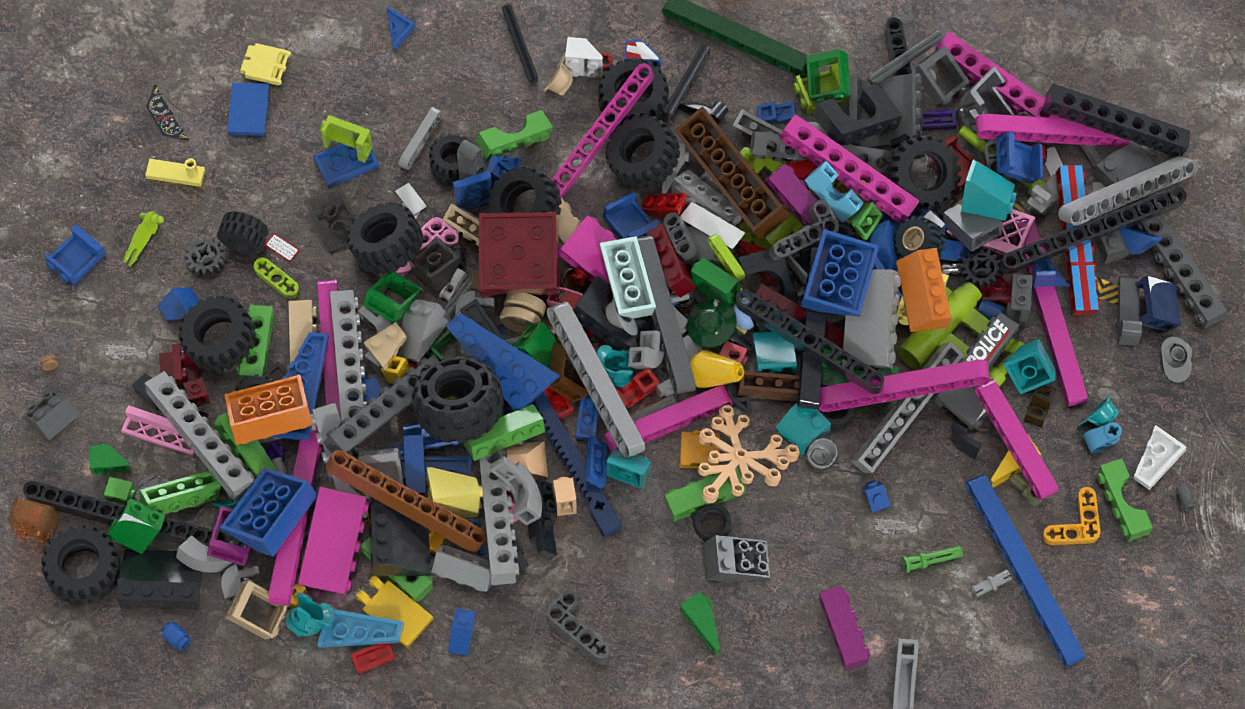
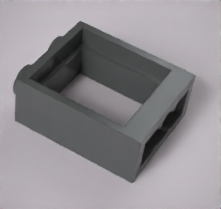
(930, 85)

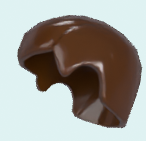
(567, 282)

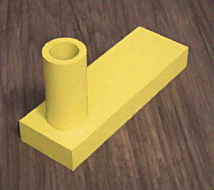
(176, 172)

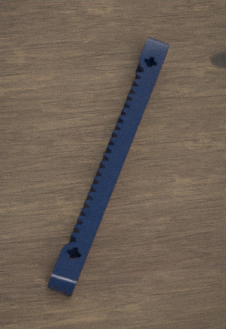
(605, 520)

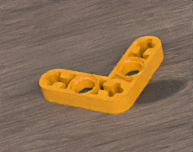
(1080, 529)

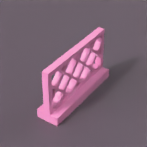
(998, 245)

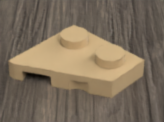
(386, 344)

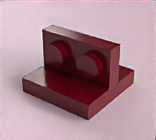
(178, 366)

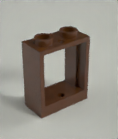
(569, 389)

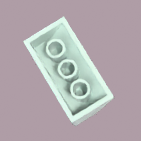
(628, 277)

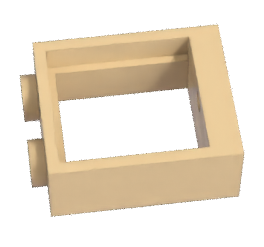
(239, 603)

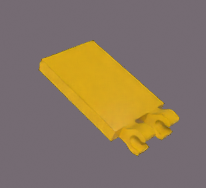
(395, 605)

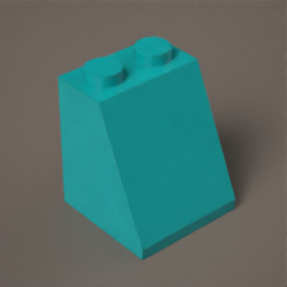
(987, 193)
(773, 353)

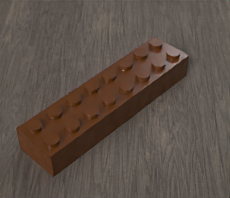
(732, 173)

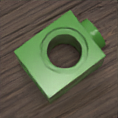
(119, 491)

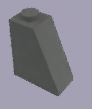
(971, 228)

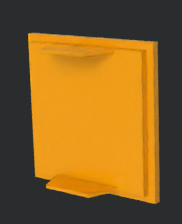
(693, 452)

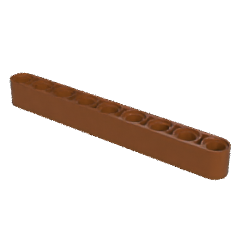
(397, 500)

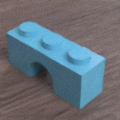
(842, 204)

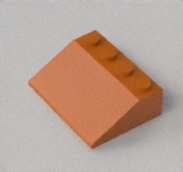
(268, 410)

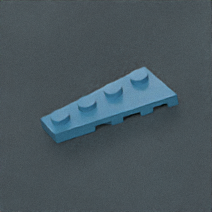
(359, 629)

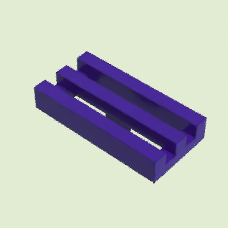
(938, 123)

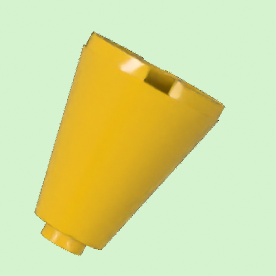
(714, 370)

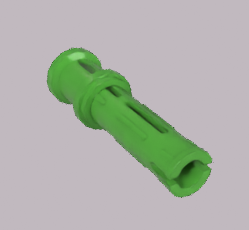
(922, 562)

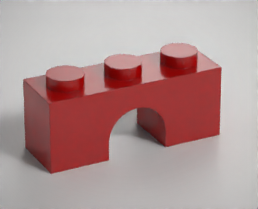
(638, 388)

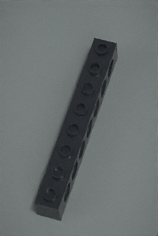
(1116, 120)

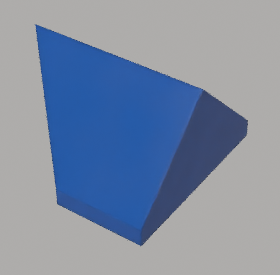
(1046, 275)
(177, 303)

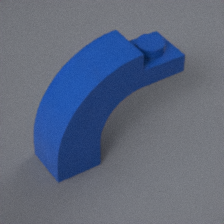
(883, 237)

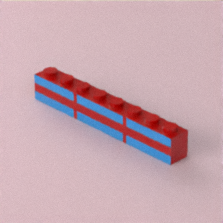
(1078, 261)

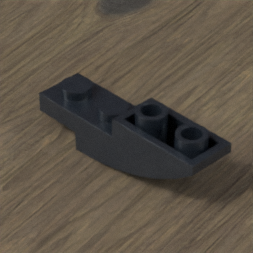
(542, 529)

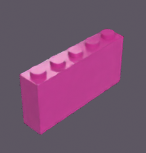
(583, 249)
(333, 541)

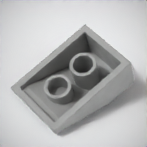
(422, 326)

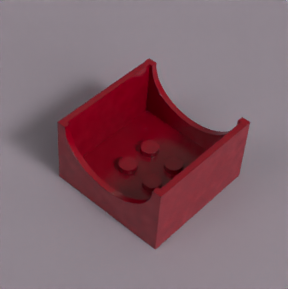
(518, 253)

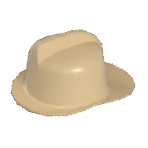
(561, 79)

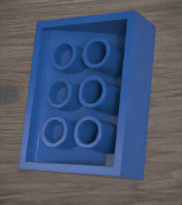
(839, 274)
(269, 510)

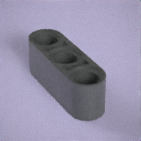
(681, 237)

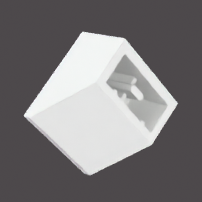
(583, 58)

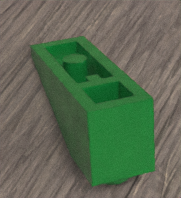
(699, 614)

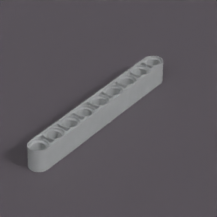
(1127, 190)
(595, 379)

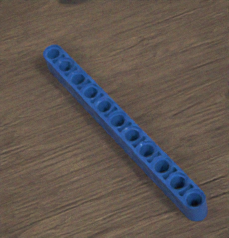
(1025, 570)

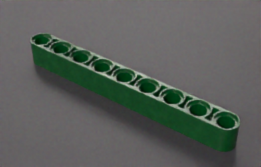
(737, 36)

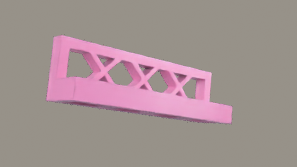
(154, 421)

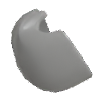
(822, 453)

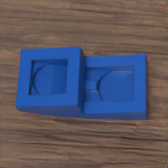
(777, 113)

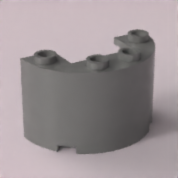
(985, 99)

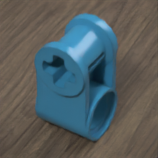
(1099, 438)

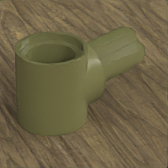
(1020, 482)

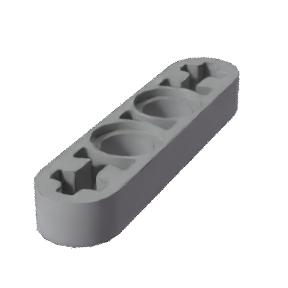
(420, 138)

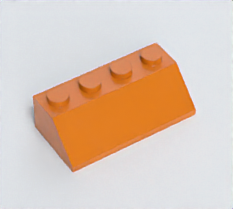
(924, 290)

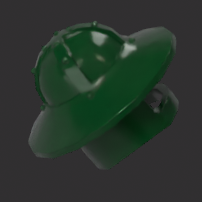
(711, 323)

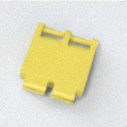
(264, 63)

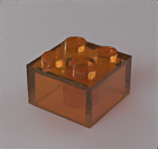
(33, 519)

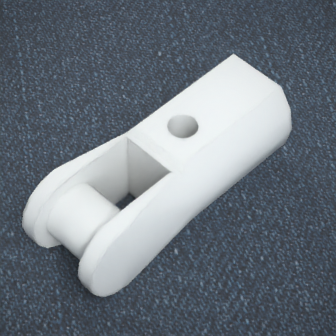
(456, 282)

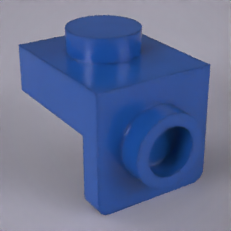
(876, 495)

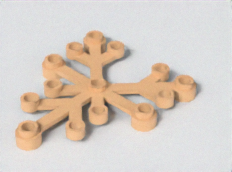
(739, 456)

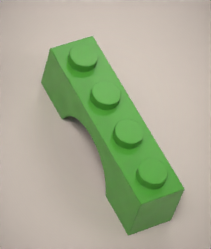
(495, 142)
(1133, 522)

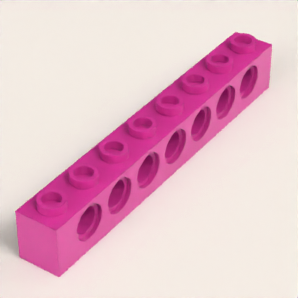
(982, 65)
(858, 169)

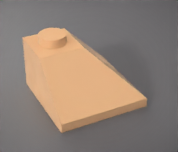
(532, 456)

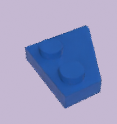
(500, 164)

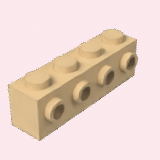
(463, 221)

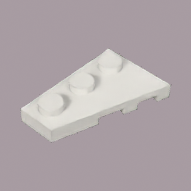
(1158, 457)

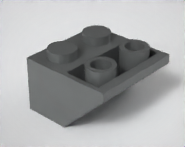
(51, 414)

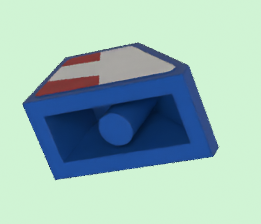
(639, 49)

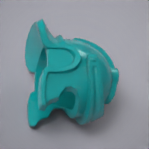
(616, 365)
(309, 616)

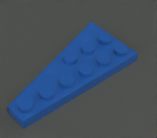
(309, 366)
(518, 373)

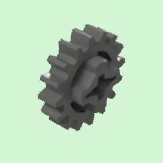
(204, 255)

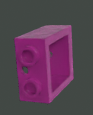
(226, 550)

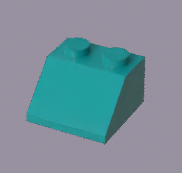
(1030, 367)
(803, 427)
(628, 470)

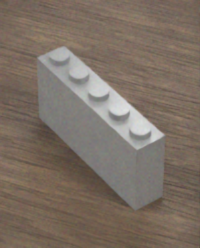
(873, 332)

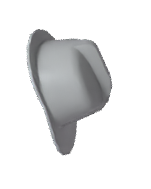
(618, 321)
(1176, 359)

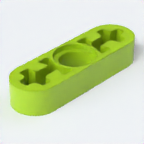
(725, 257)
(274, 270)

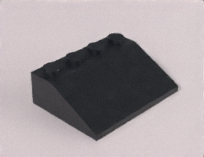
(397, 543)
(157, 581)

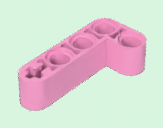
(445, 233)

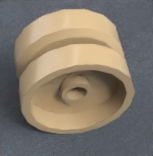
(521, 311)

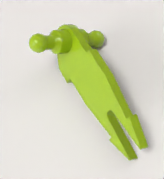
(142, 235)

